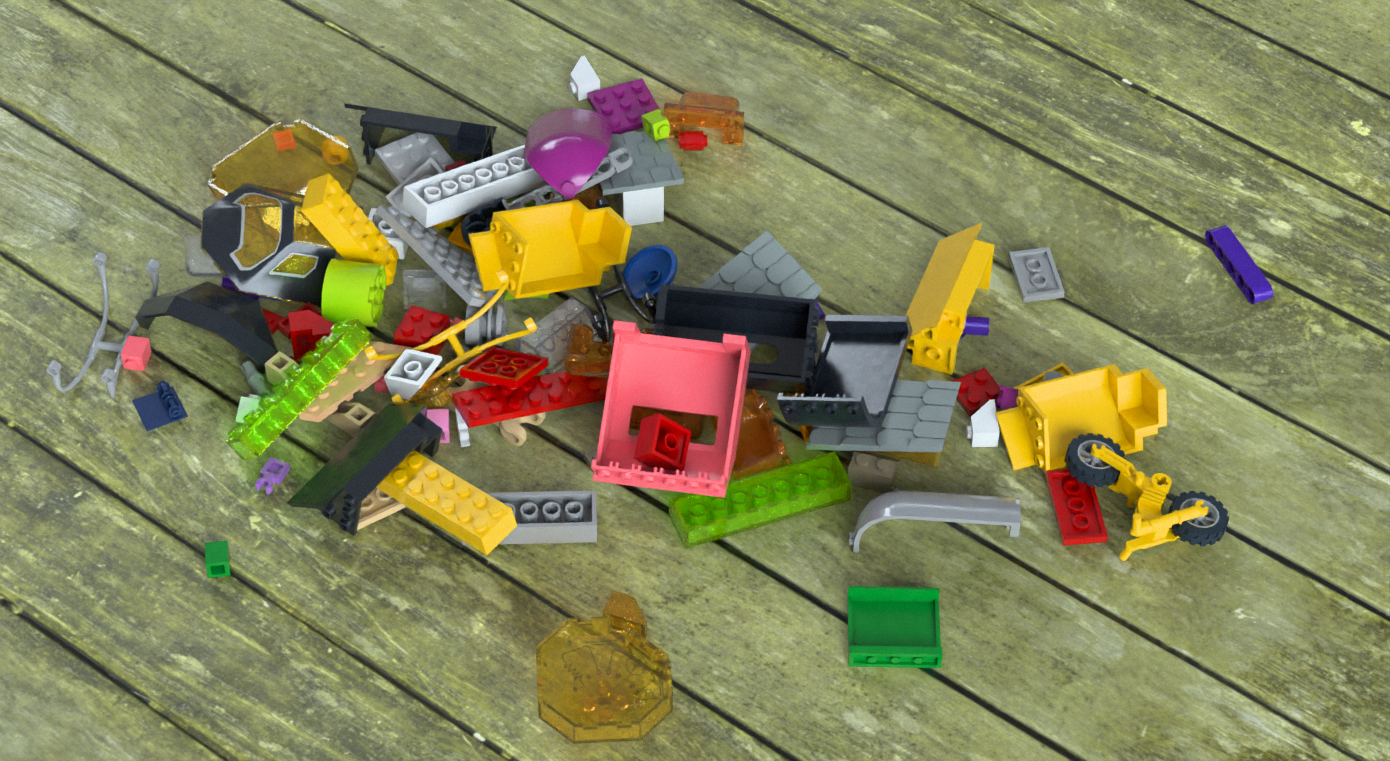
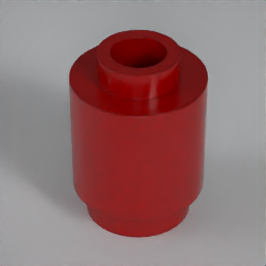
(693, 140)

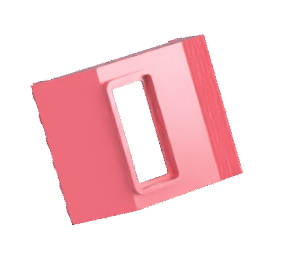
(678, 378)

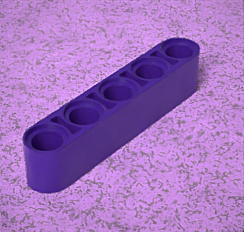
(1239, 264)

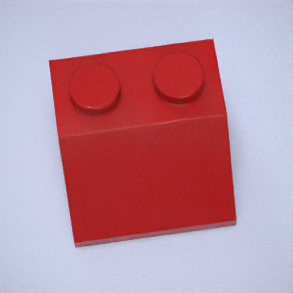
(662, 443)

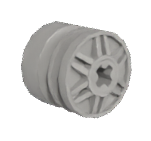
(488, 325)

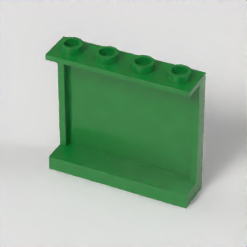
(894, 627)

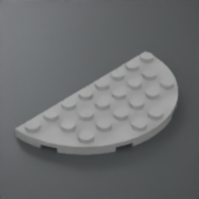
(444, 257)

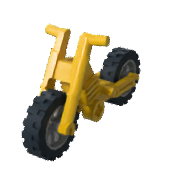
(1186, 513)

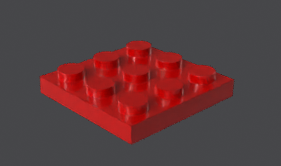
(503, 367)

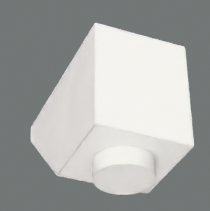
(583, 79)
(984, 427)

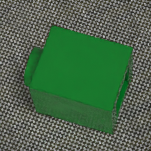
(217, 559)

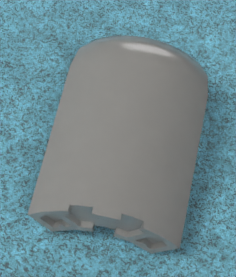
(939, 507)

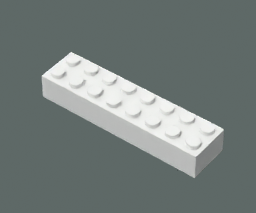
(470, 187)

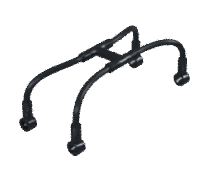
(597, 320)

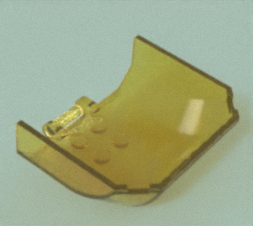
(285, 160)

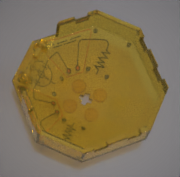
(590, 663)

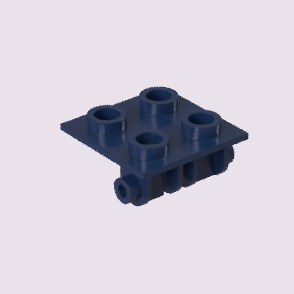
(160, 407)

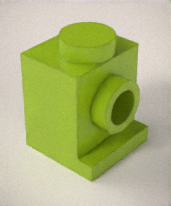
(659, 125)

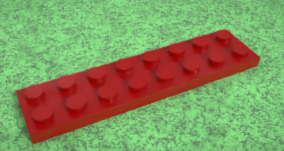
(535, 396)

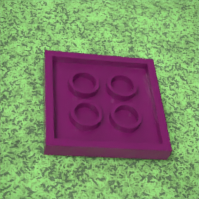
(624, 105)

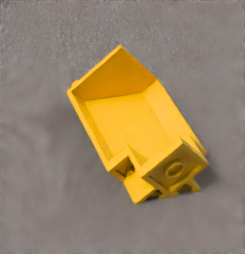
(550, 247)
(944, 296)
(1077, 404)

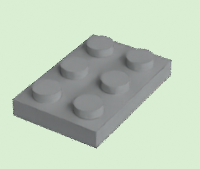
(1036, 274)

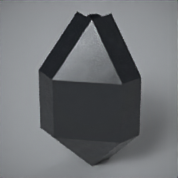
(220, 311)

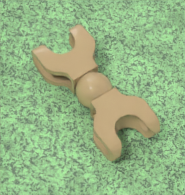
(509, 429)

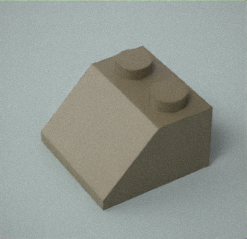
(873, 471)

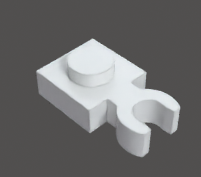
(462, 430)

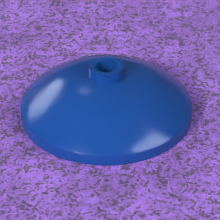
(649, 269)

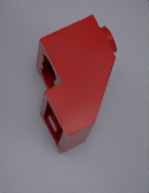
(306, 331)

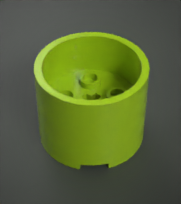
(353, 292)

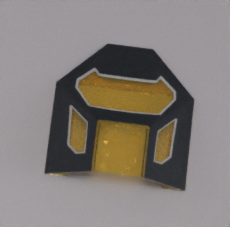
(267, 244)

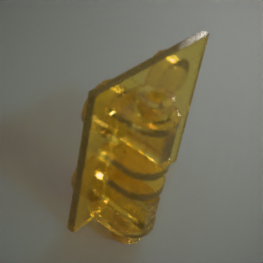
(435, 393)

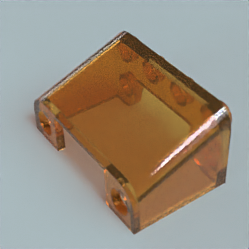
(586, 356)
(758, 439)

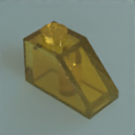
(625, 613)

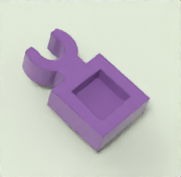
(272, 472)

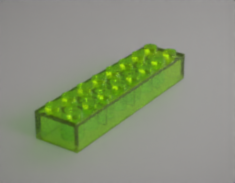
(298, 389)
(761, 500)

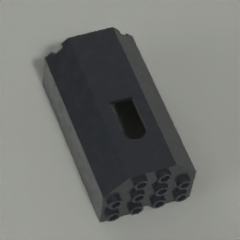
(762, 318)

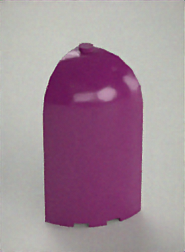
(568, 147)

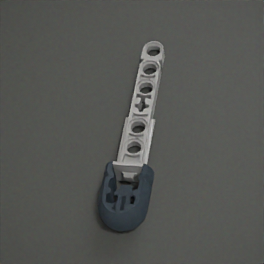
(481, 218)

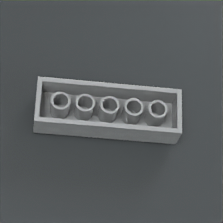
(551, 516)

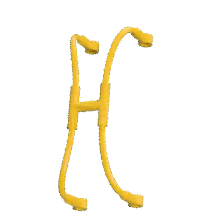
(450, 335)

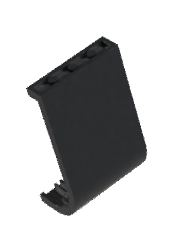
(852, 373)

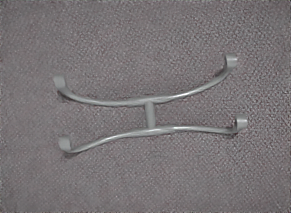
(108, 376)

